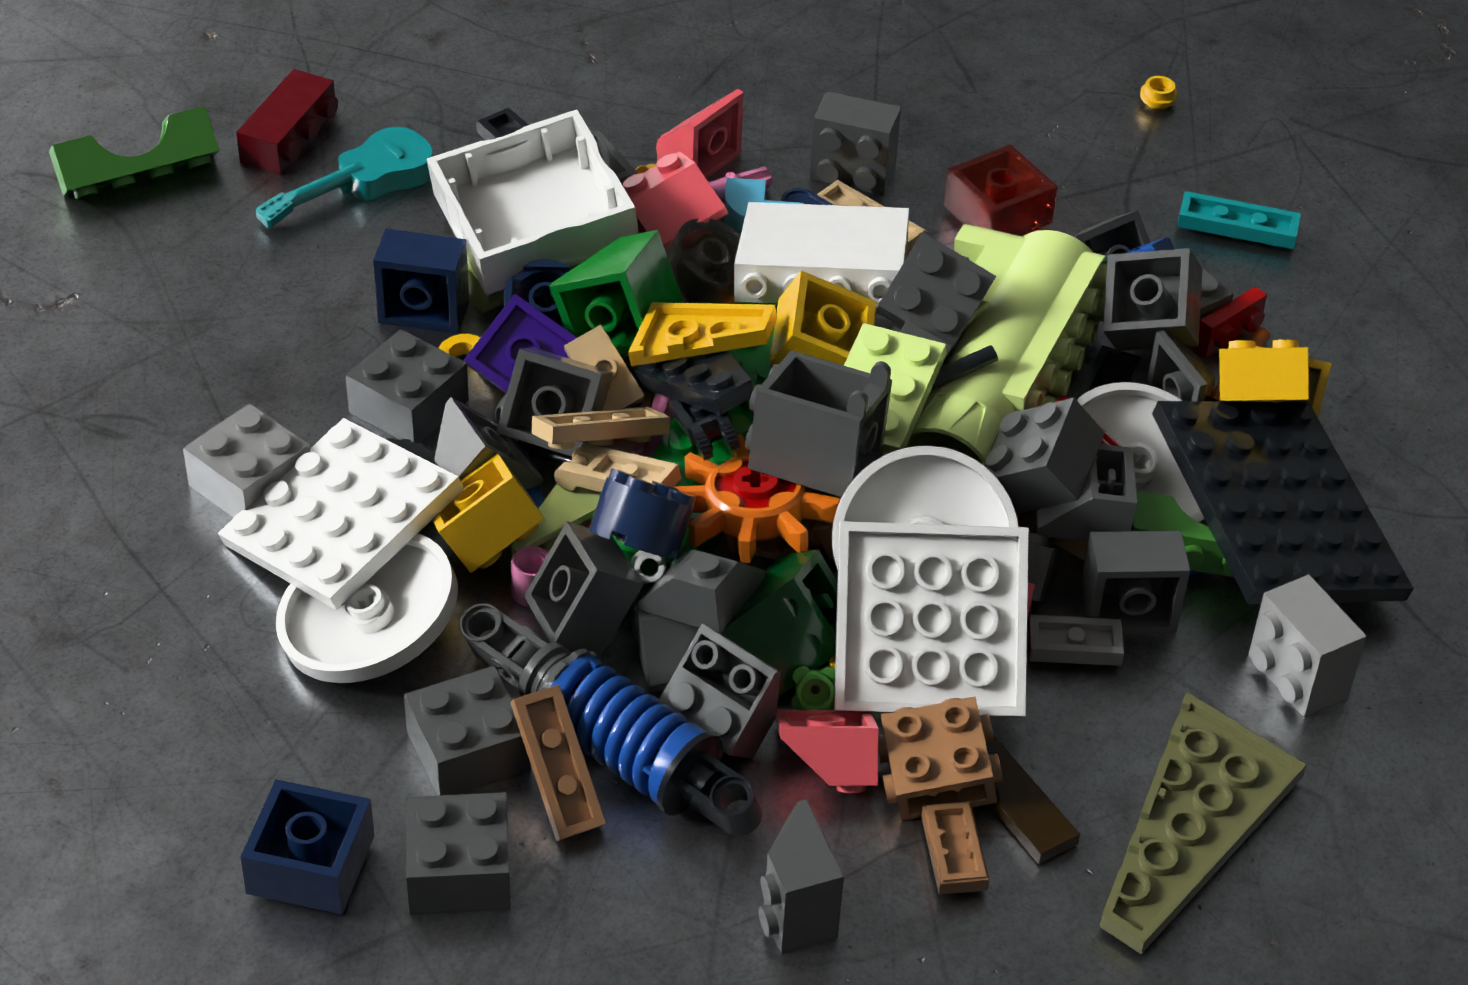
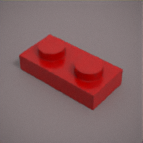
(1231, 322)

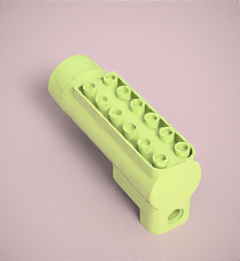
(1037, 320)

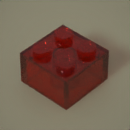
(1000, 193)

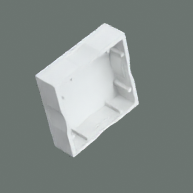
(531, 198)

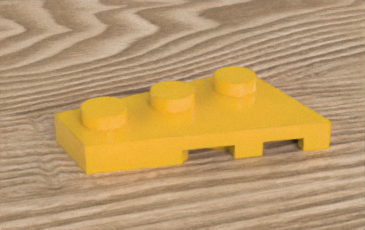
(699, 329)

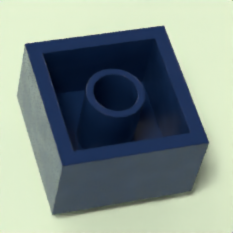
(421, 280)
(308, 846)

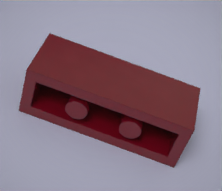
(286, 121)

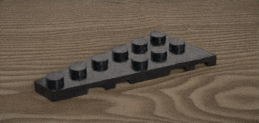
(704, 381)

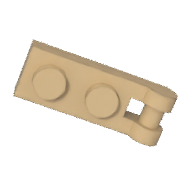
(594, 463)

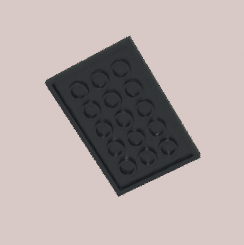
(1280, 499)

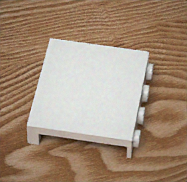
(840, 244)

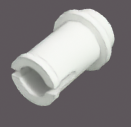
(636, 563)

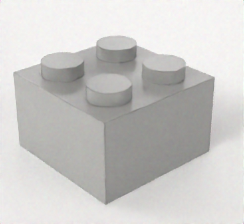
(241, 459)
(1306, 645)

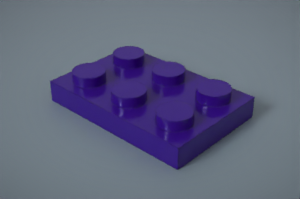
(515, 328)

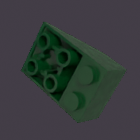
(790, 616)

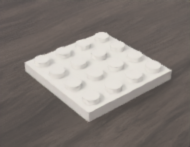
(341, 512)
(931, 617)

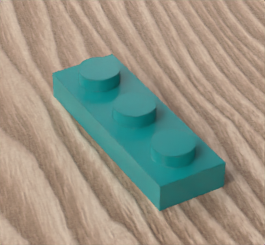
(1239, 220)

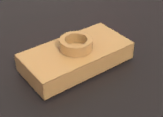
(598, 350)

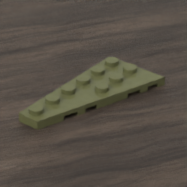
(1199, 810)

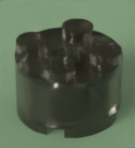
(704, 261)

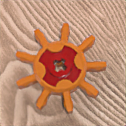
(750, 504)

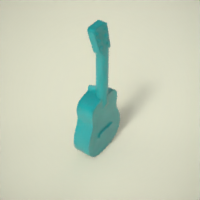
(383, 163)

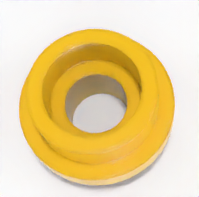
(1159, 92)

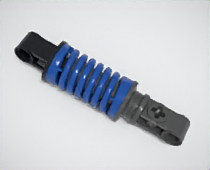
(619, 722)

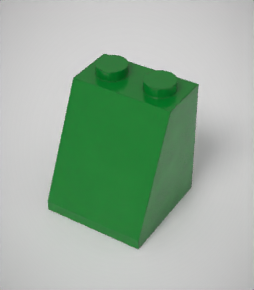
(616, 288)

